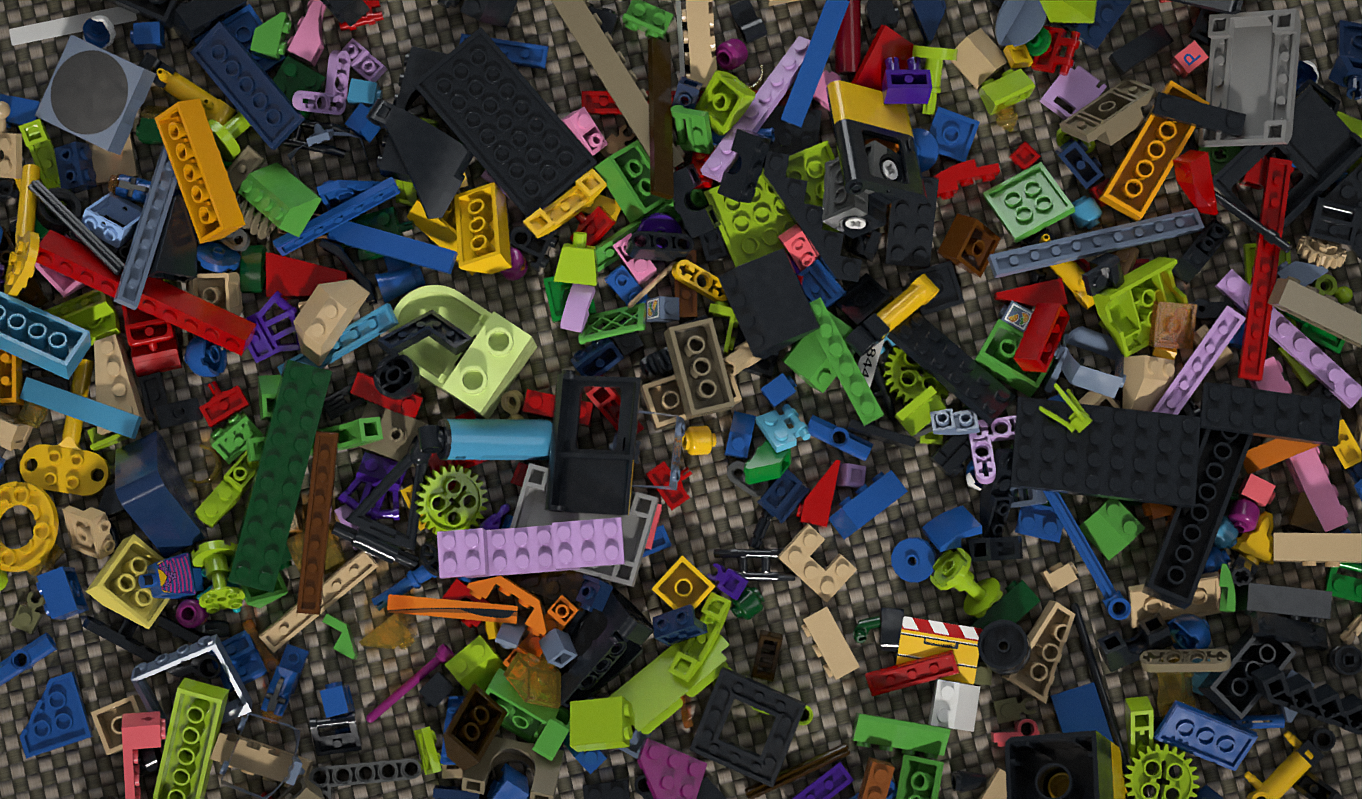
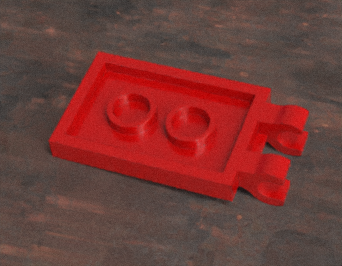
(885, 45)

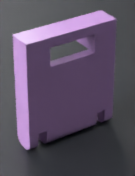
(1075, 89)

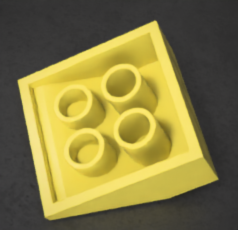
(119, 586)

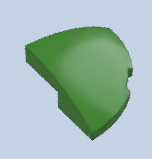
(1228, 593)

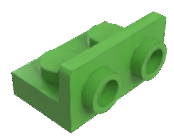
(647, 19)
(231, 439)

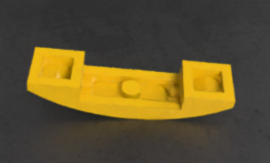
(567, 205)

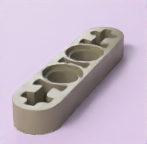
(1185, 657)

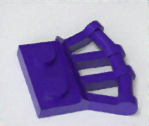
(265, 341)
(371, 472)

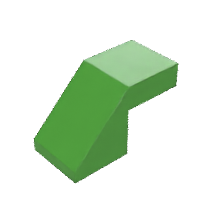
(345, 643)

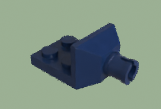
(1348, 64)

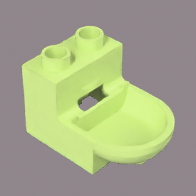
(484, 369)

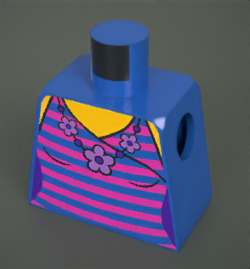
(170, 578)

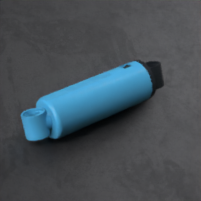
(487, 439)

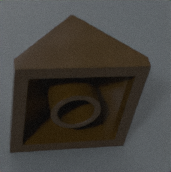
(1300, 515)

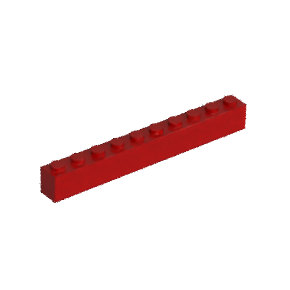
(157, 296)

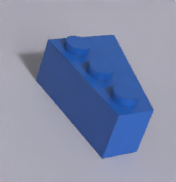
(867, 503)

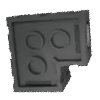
(862, 212)

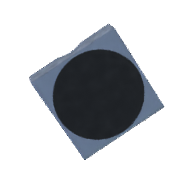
(95, 95)

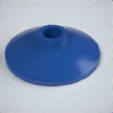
(926, 147)

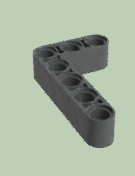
(356, 777)

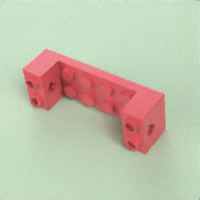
(139, 732)

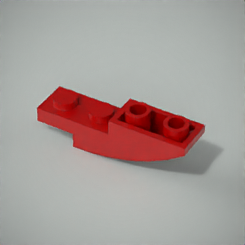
(965, 175)

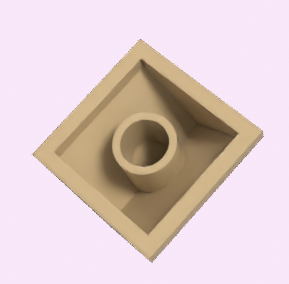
(979, 58)

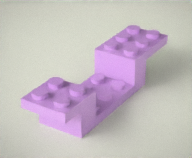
(530, 549)

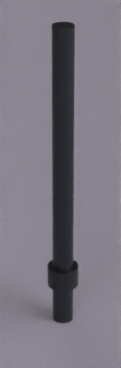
(1270, 235)

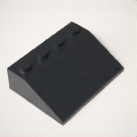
(769, 303)

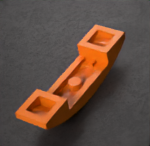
(1272, 453)

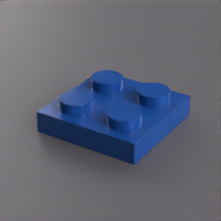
(953, 134)

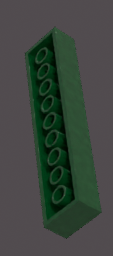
(279, 476)

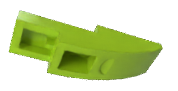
(228, 492)

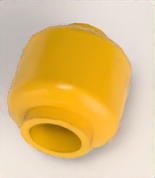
(698, 440)

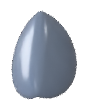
(1019, 21)

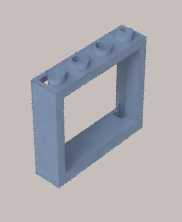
(143, 670)

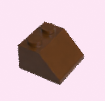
(969, 244)

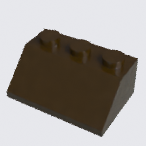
(472, 728)

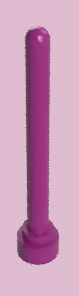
(443, 655)

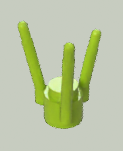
(1078, 419)

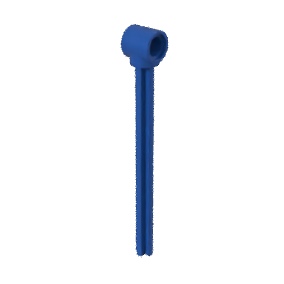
(1078, 539)

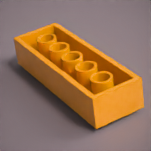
(1148, 160)
(199, 170)

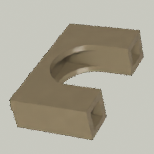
(501, 750)

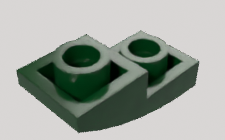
(251, 269)

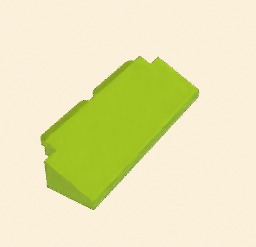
(657, 692)

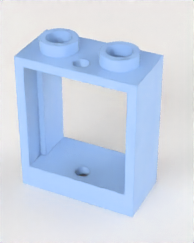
(113, 207)

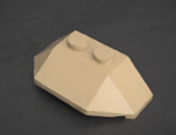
(327, 317)

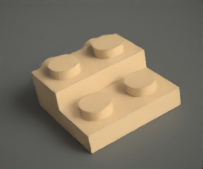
(89, 531)

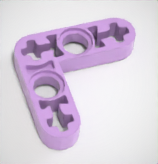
(331, 94)
(984, 441)

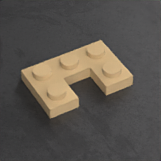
(822, 581)

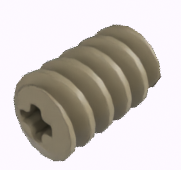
(255, 220)

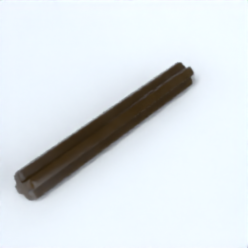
(800, 770)

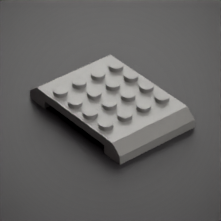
(1254, 74)
(636, 525)

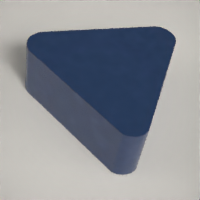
(156, 494)

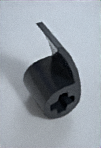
(748, 23)
(891, 628)

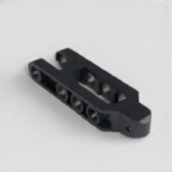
(123, 638)

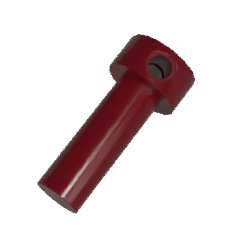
(848, 41)

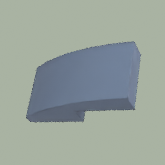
(954, 423)
(511, 634)

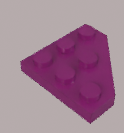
(670, 772)

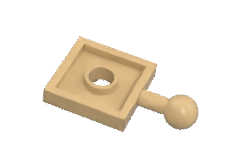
(11, 146)

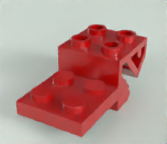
(151, 342)

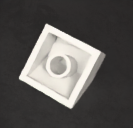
(954, 705)

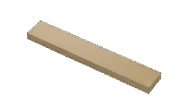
(334, 588)

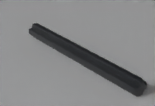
(77, 227)

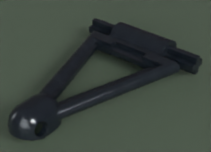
(381, 539)

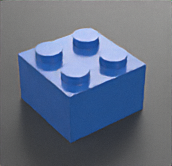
(62, 593)

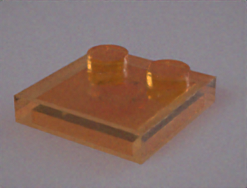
(1173, 325)

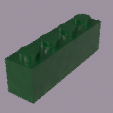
(1011, 607)

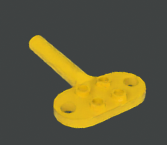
(22, 261)
(66, 465)

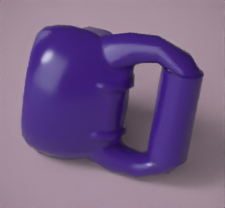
(495, 520)

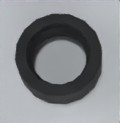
(62, 195)

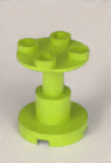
(215, 558)
(953, 571)

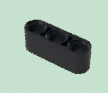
(668, 241)

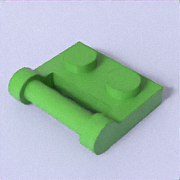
(697, 127)

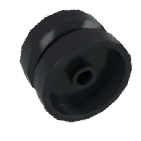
(995, 637)

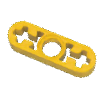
(691, 281)

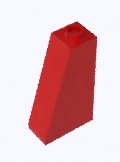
(296, 277)

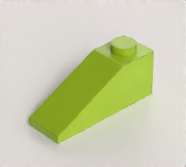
(1139, 726)

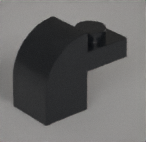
(1104, 273)
(995, 549)

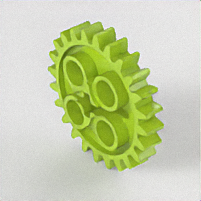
(895, 375)
(438, 487)
(1140, 778)

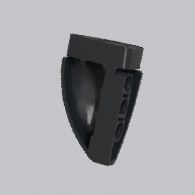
(604, 646)

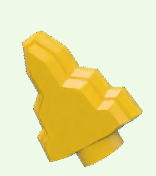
(1258, 543)

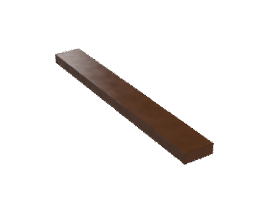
(317, 523)

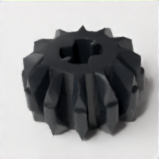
(656, 364)

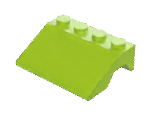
(1129, 307)

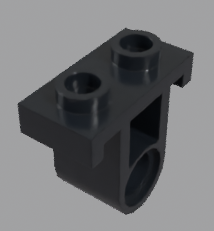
(535, 247)

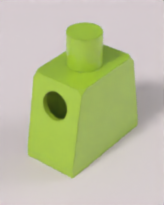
(577, 262)

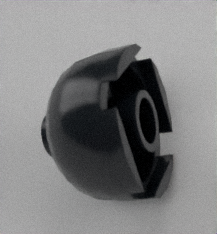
(397, 377)

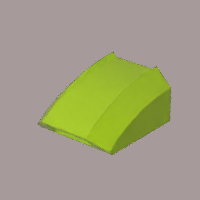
(725, 101)

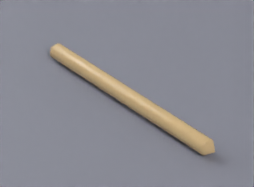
(651, 285)

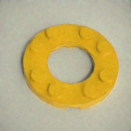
(44, 531)

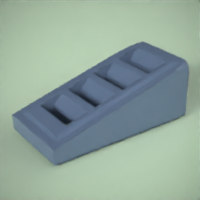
(1035, 497)

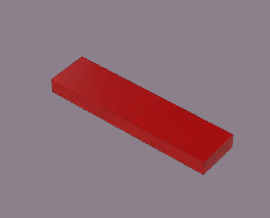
(912, 673)

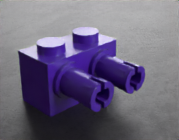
(906, 86)

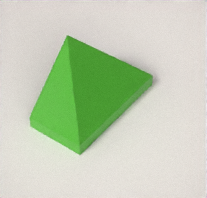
(260, 598)

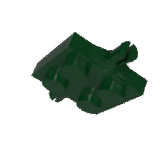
(382, 220)

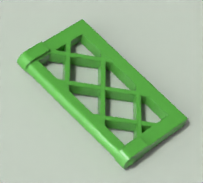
(618, 315)

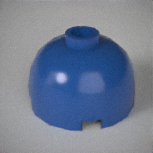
(205, 357)
(1190, 632)

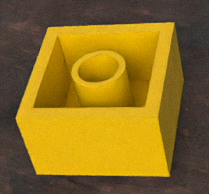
(683, 585)

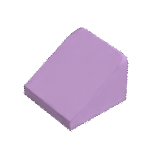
(851, 475)

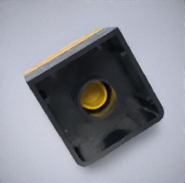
(1063, 767)

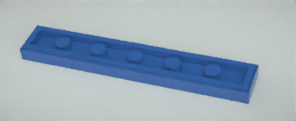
(814, 61)
(338, 216)
(394, 246)

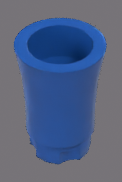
(399, 282)

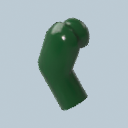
(863, 627)

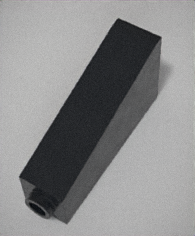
(177, 246)

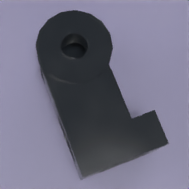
(1211, 310)

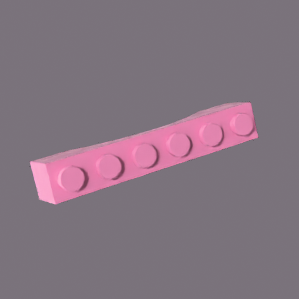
(308, 40)

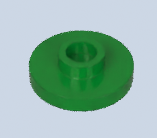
(1039, 43)

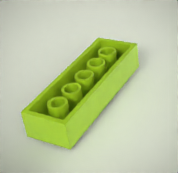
(190, 741)

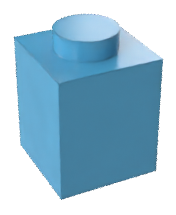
(363, 92)

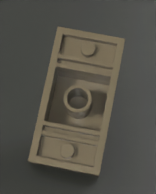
(1111, 114)
(396, 430)

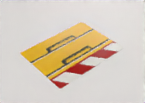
(927, 637)

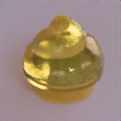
(1007, 119)

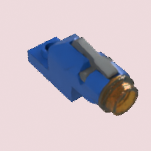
(131, 187)
(283, 683)

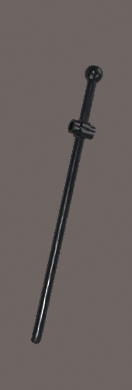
(1097, 679)

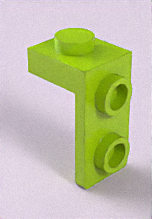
(721, 309)

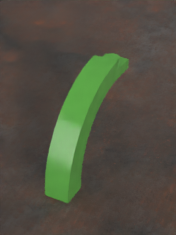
(351, 435)

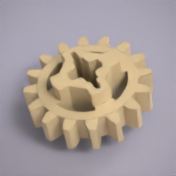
(1321, 252)

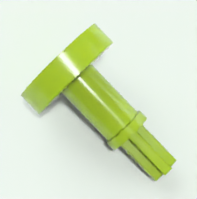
(934, 62)
(226, 135)

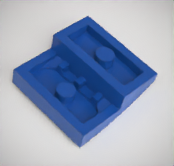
(950, 527)
(244, 657)

